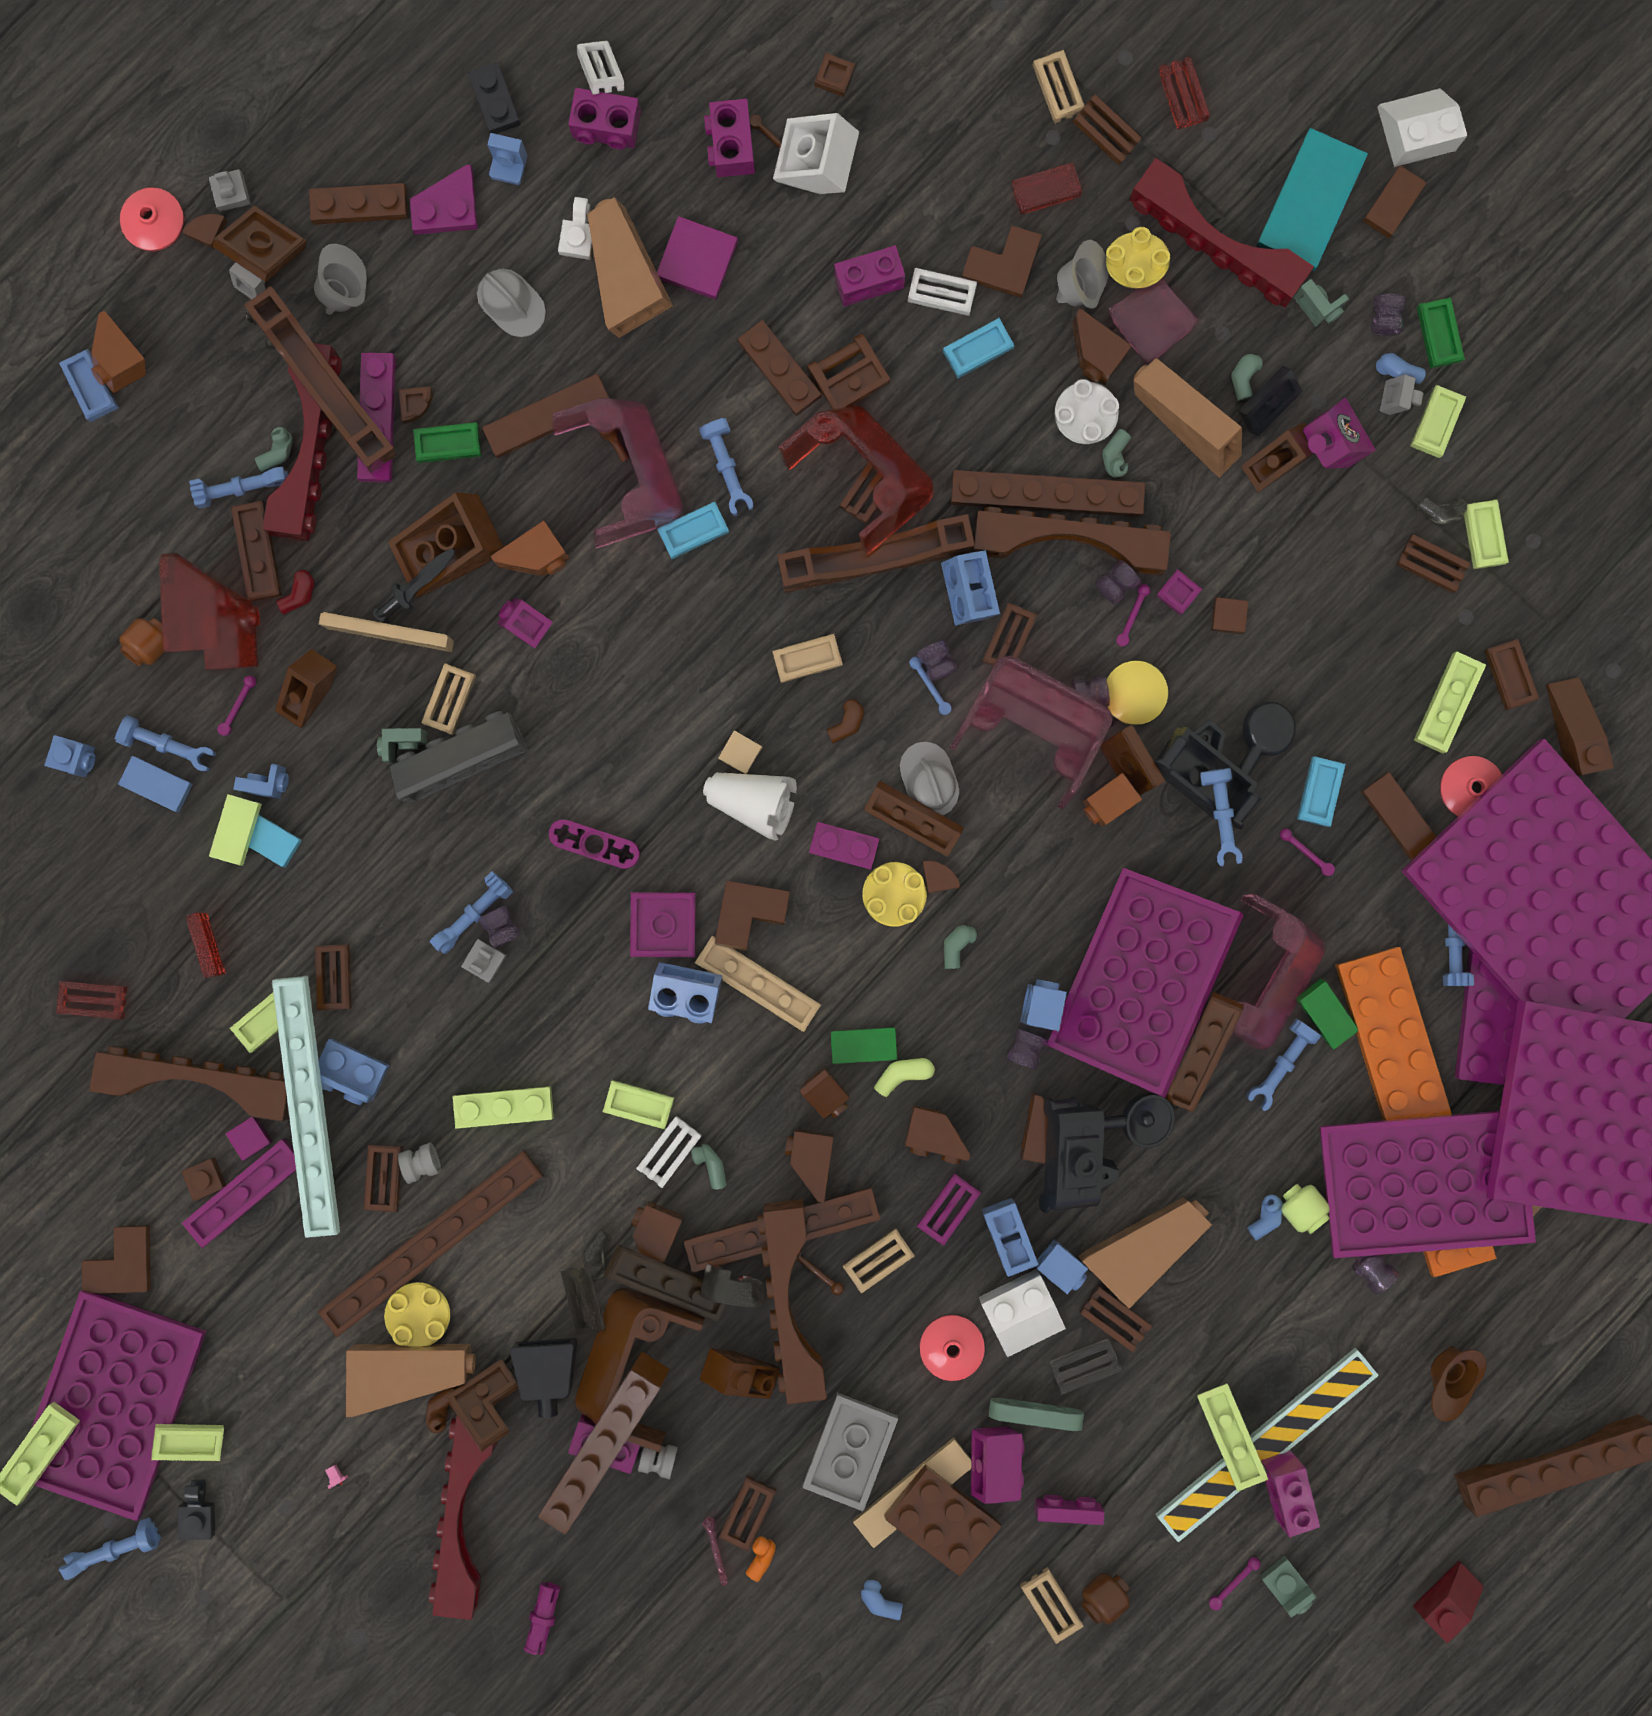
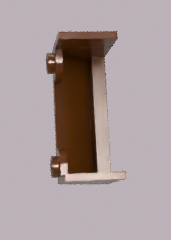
(626, 1318)

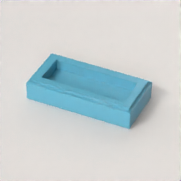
(978, 348)
(693, 530)
(1321, 791)
(273, 841)

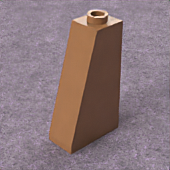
(625, 272)
(1190, 416)
(1147, 1249)
(395, 1373)

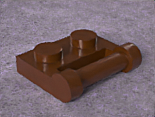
(854, 382)

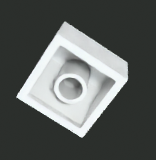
(1422, 126)
(816, 153)
(1022, 1312)

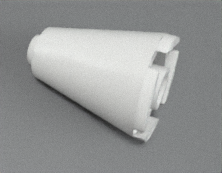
(753, 800)

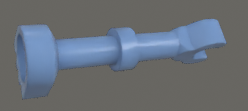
(714, 431)
(203, 494)
(130, 730)
(1223, 811)
(497, 888)
(1456, 976)
(1284, 1063)
(145, 1539)

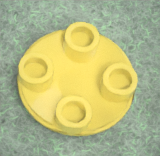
(1137, 259)
(1136, 692)
(894, 894)
(417, 1315)

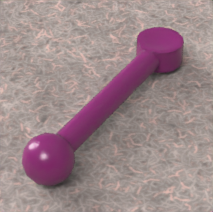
(1123, 639)
(224, 728)
(1326, 868)
(1215, 1602)

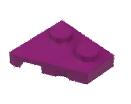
(446, 205)

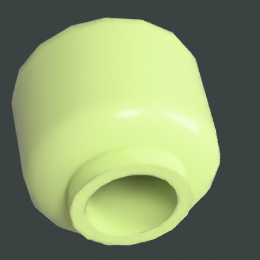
(1305, 1208)

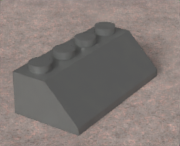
(457, 758)

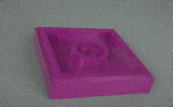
(697, 258)
(662, 924)

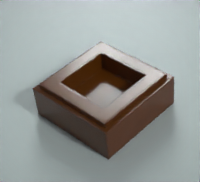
(834, 75)
(1229, 615)

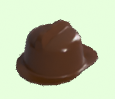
(1454, 1380)

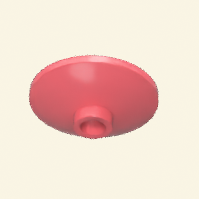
(160, 229)
(1458, 780)
(952, 1331)

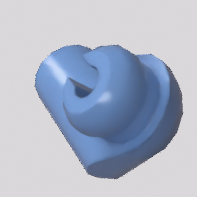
(1396, 367)
(1269, 1219)
(876, 1602)

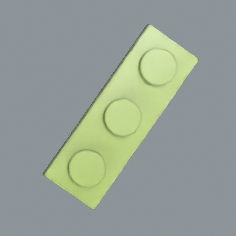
(1449, 702)
(503, 1107)
(1232, 1437)
(36, 1452)

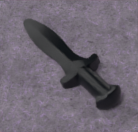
(405, 593)

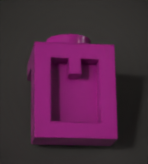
(523, 621)

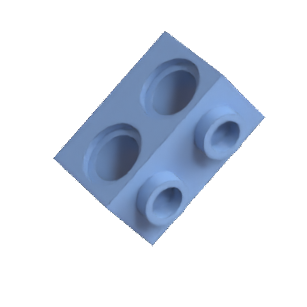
(970, 587)
(686, 985)
(1043, 1005)
(1009, 1237)

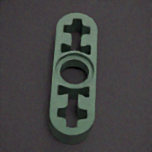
(1036, 1414)

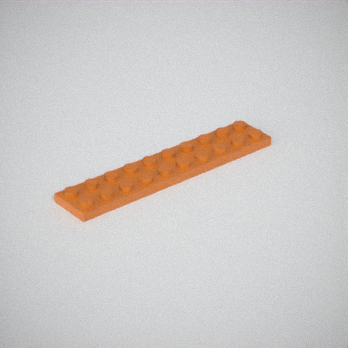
(1399, 1060)

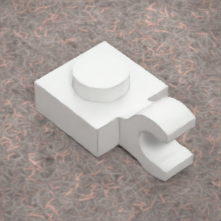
(575, 234)

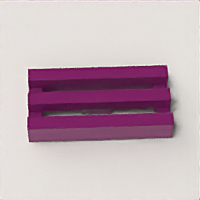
(932, 1232)

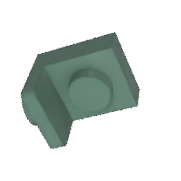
(1315, 303)
(405, 739)
(1288, 1587)

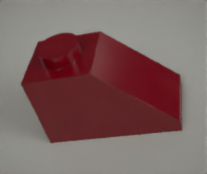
(1450, 1602)

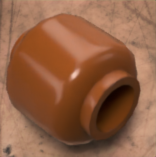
(143, 641)

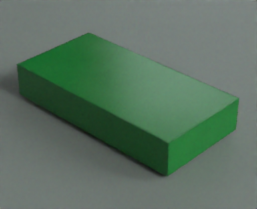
(1440, 333)
(447, 442)
(1327, 1014)
(863, 1045)

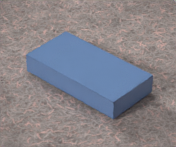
(92, 397)
(155, 784)

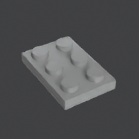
(850, 1451)

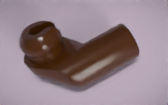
(850, 723)

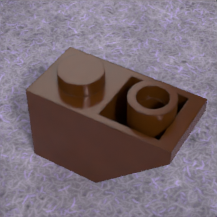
(933, 1132)
(739, 1374)

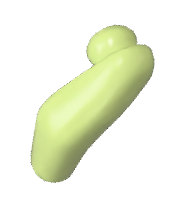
(902, 1071)

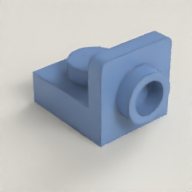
(508, 159)
(70, 756)
(258, 784)

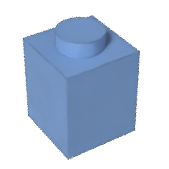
(1062, 1267)

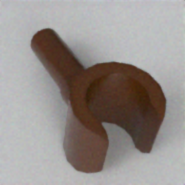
(611, 436)

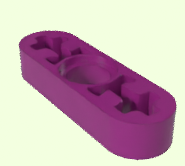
(574, 828)

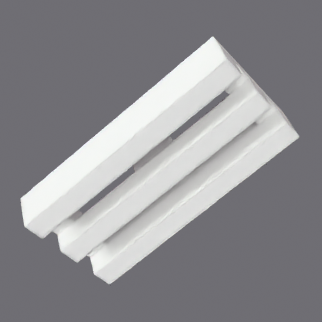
(603, 81)
(942, 292)
(652, 1174)

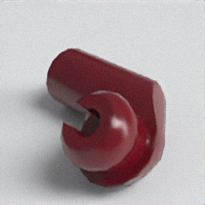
(301, 592)

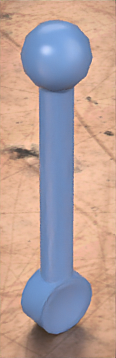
(944, 707)

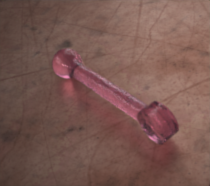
(709, 1525)

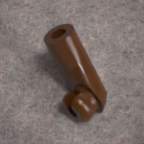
(437, 1411)

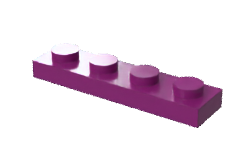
(377, 400)
(242, 1193)

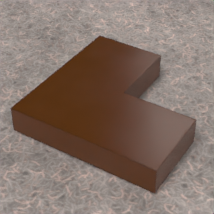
(1006, 271)
(748, 903)
(128, 1269)
(475, 1402)

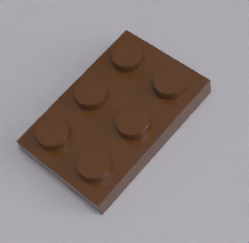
(942, 1520)

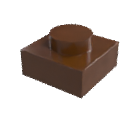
(203, 1179)

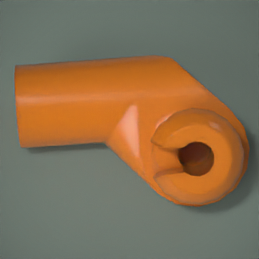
(765, 1551)

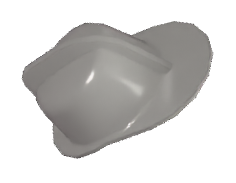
(1083, 277)
(340, 279)
(511, 302)
(929, 777)

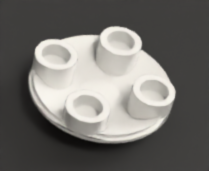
(1086, 412)

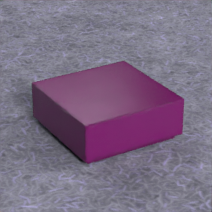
(1179, 592)
(248, 1138)

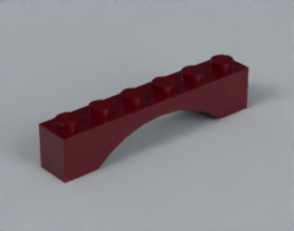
(1271, 271)
(292, 505)
(457, 1577)

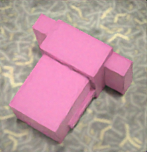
(335, 1476)

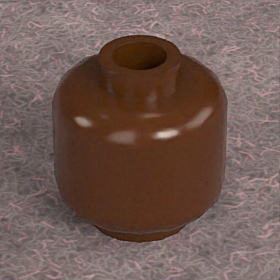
(1105, 1598)

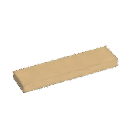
(386, 631)
(758, 984)
(948, 1461)

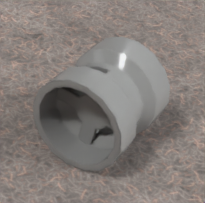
(422, 1162)
(664, 1463)

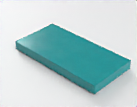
(1313, 197)

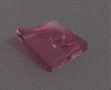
(1152, 320)

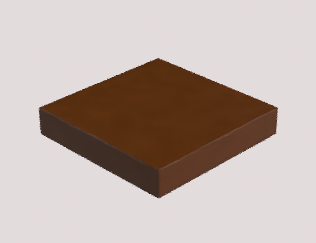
(259, 243)
(1129, 756)

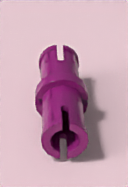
(542, 1618)

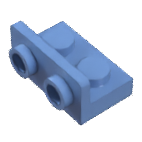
(350, 1072)

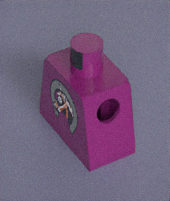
(1338, 437)

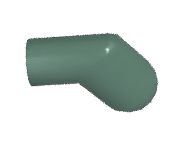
(1242, 374)
(279, 452)
(1113, 455)
(955, 943)
(714, 1165)

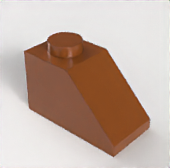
(114, 356)
(533, 553)
(1111, 800)

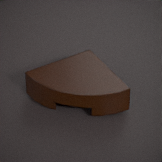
(205, 228)
(414, 402)
(939, 877)

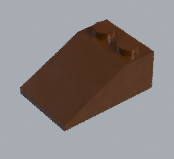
(454, 524)

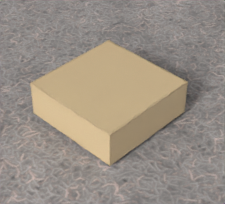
(740, 752)

